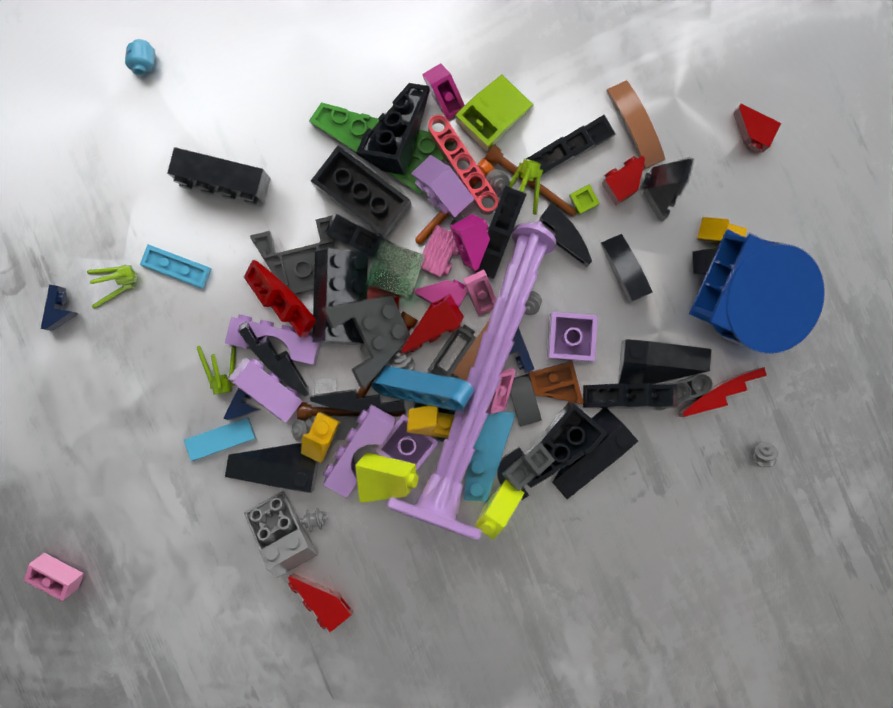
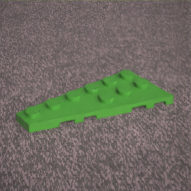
(350, 128)

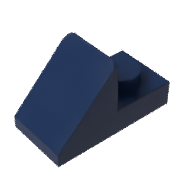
(53, 314)
(523, 360)
(239, 406)

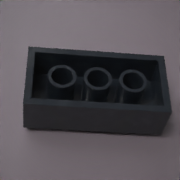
(218, 175)
(361, 192)
(338, 279)

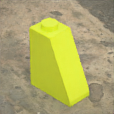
(384, 478)
(498, 510)

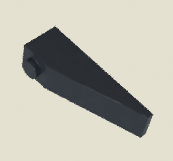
(395, 135)
(665, 184)
(660, 362)
(567, 439)
(611, 448)
(275, 467)

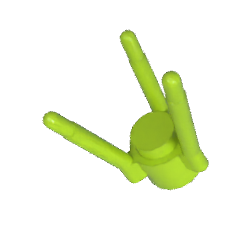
(529, 170)
(122, 275)
(218, 383)

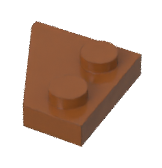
(557, 382)

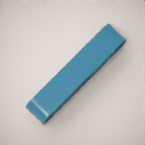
(423, 388)

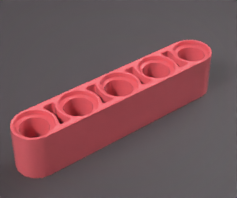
(457, 155)

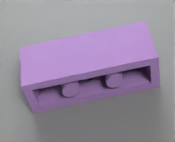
(265, 389)

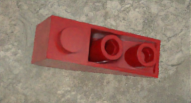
(440, 317)
(324, 602)

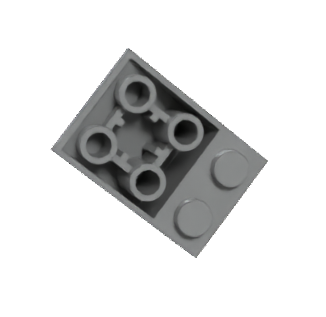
(279, 535)

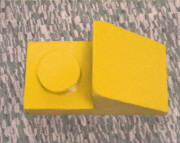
(713, 229)
(429, 422)
(318, 440)

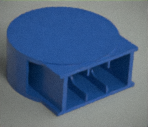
(760, 293)

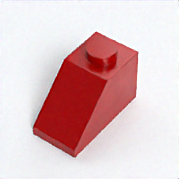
(755, 128)

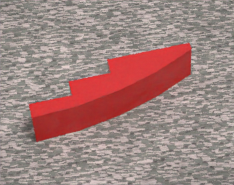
(278, 296)
(717, 396)

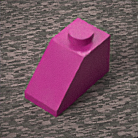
(444, 90)
(471, 240)
(439, 290)

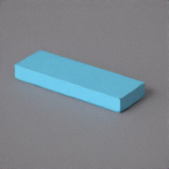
(175, 266)
(219, 439)

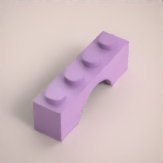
(300, 348)
(372, 429)

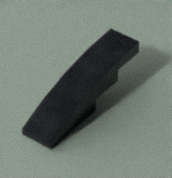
(573, 144)
(501, 229)
(354, 235)
(277, 363)
(630, 396)
(349, 401)

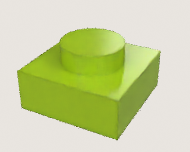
(584, 199)

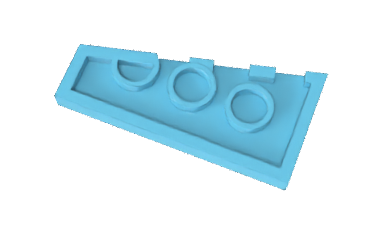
(487, 456)

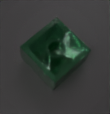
(396, 270)

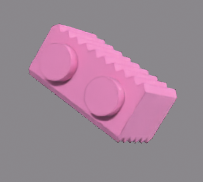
(439, 252)
(53, 576)

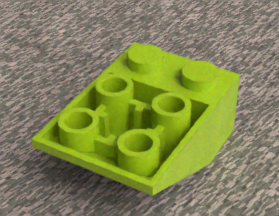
(493, 112)

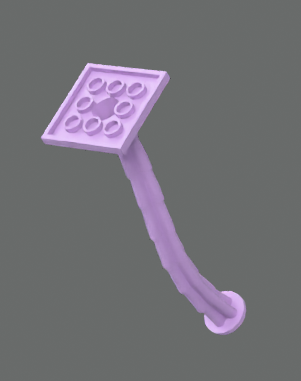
(442, 493)

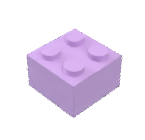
(442, 186)
(572, 337)
(407, 446)

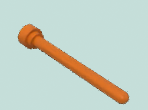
(485, 168)

